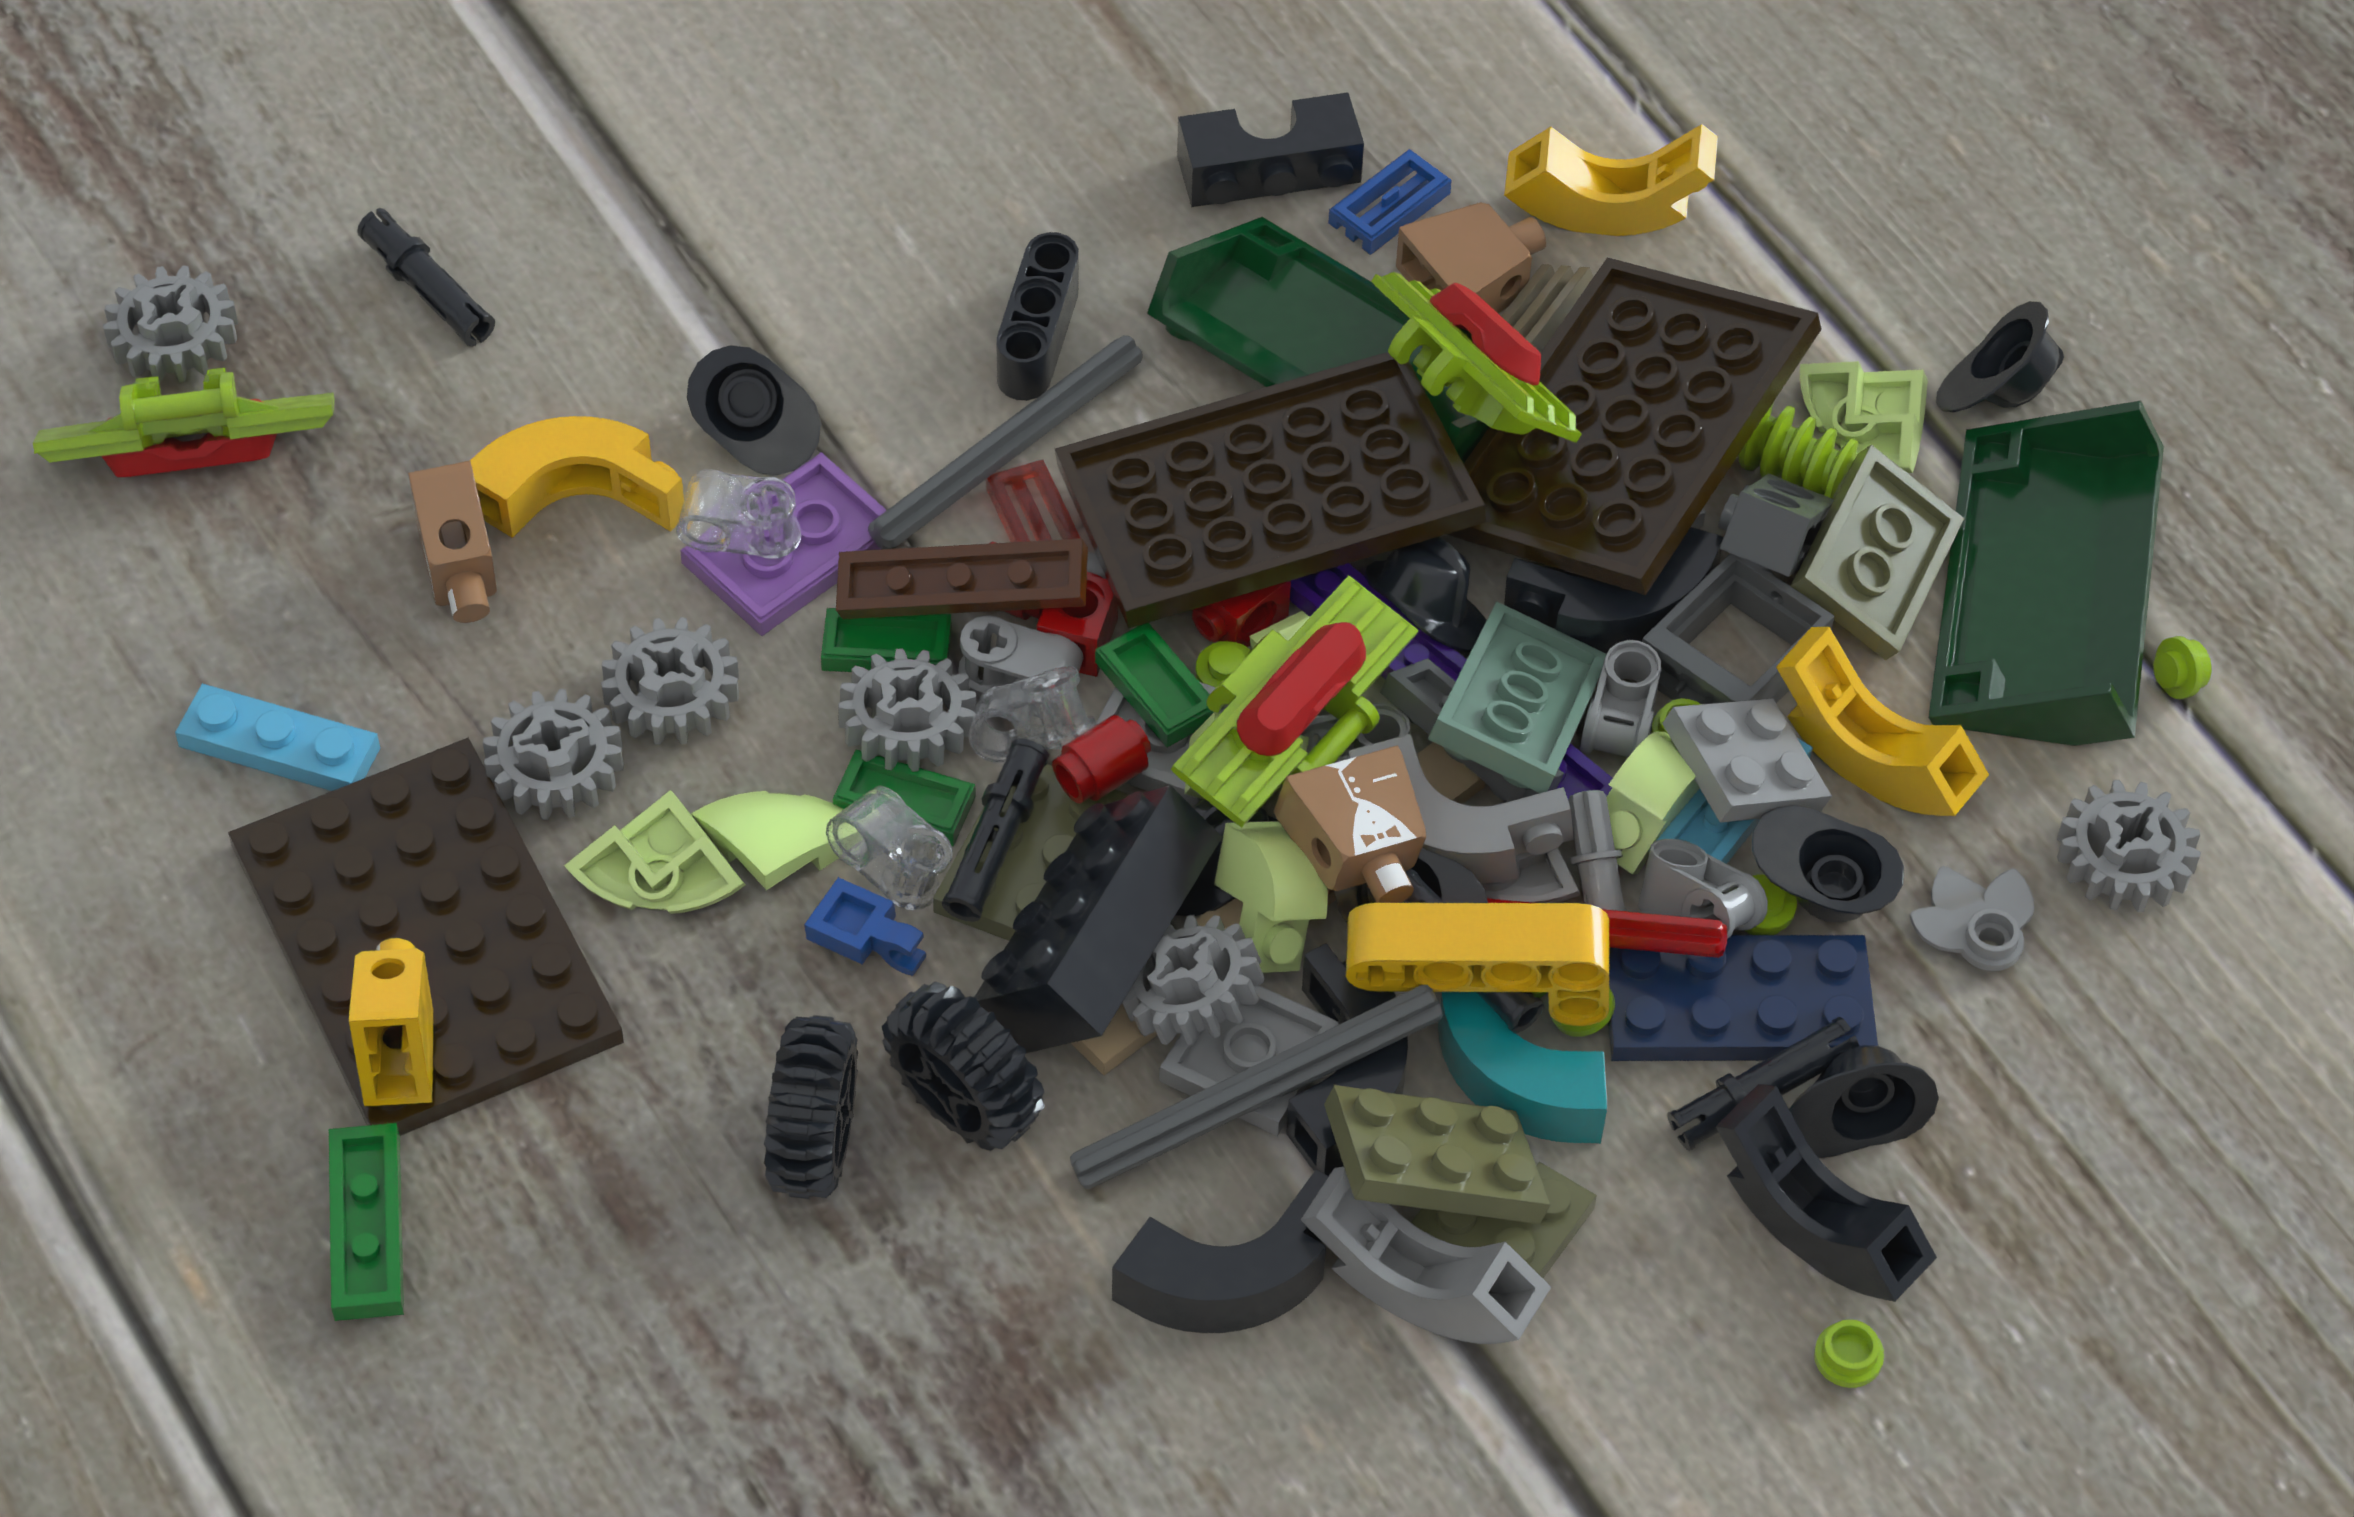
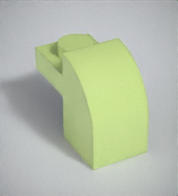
(1647, 797)
(1276, 889)

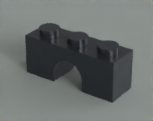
(1230, 165)

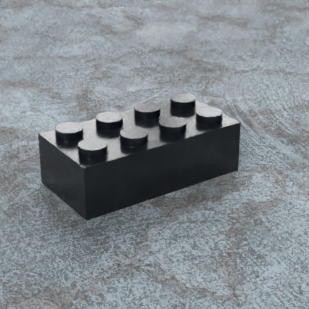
(1097, 918)

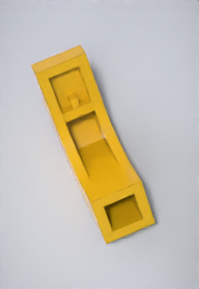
(1608, 195)
(571, 458)
(1870, 745)

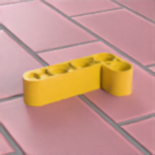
(1486, 950)

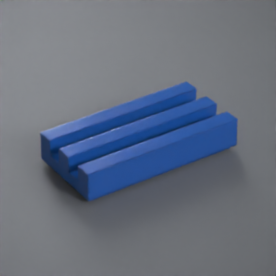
(1398, 206)

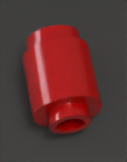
(1102, 759)

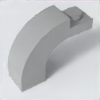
(1484, 836)
(1436, 1285)

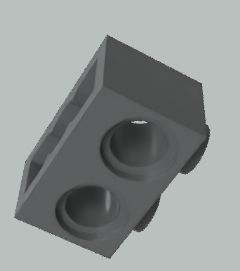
(1773, 523)

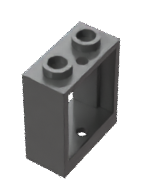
(1756, 593)

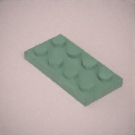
(1518, 699)

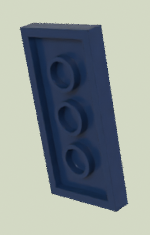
(1742, 1004)

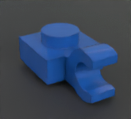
(860, 921)

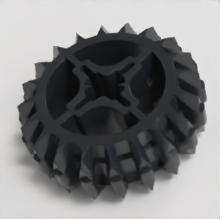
(963, 1066)
(811, 1107)

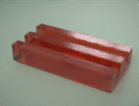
(1007, 513)

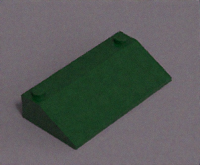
(1284, 312)
(2050, 577)

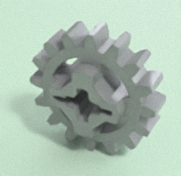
(170, 324)
(670, 681)
(906, 709)
(553, 754)
(2128, 846)
(1195, 981)

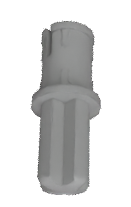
(1596, 850)

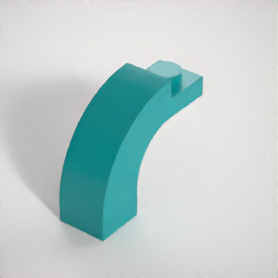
(1553, 1091)

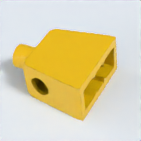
(390, 991)

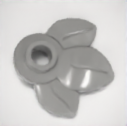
(1968, 914)

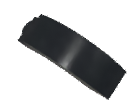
(1603, 612)
(1384, 1070)
(1808, 1209)
(1221, 1286)

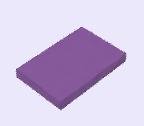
(832, 520)

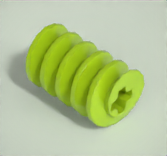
(1797, 454)

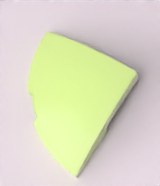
(1868, 406)
(770, 832)
(657, 862)

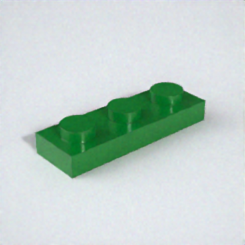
(365, 1222)

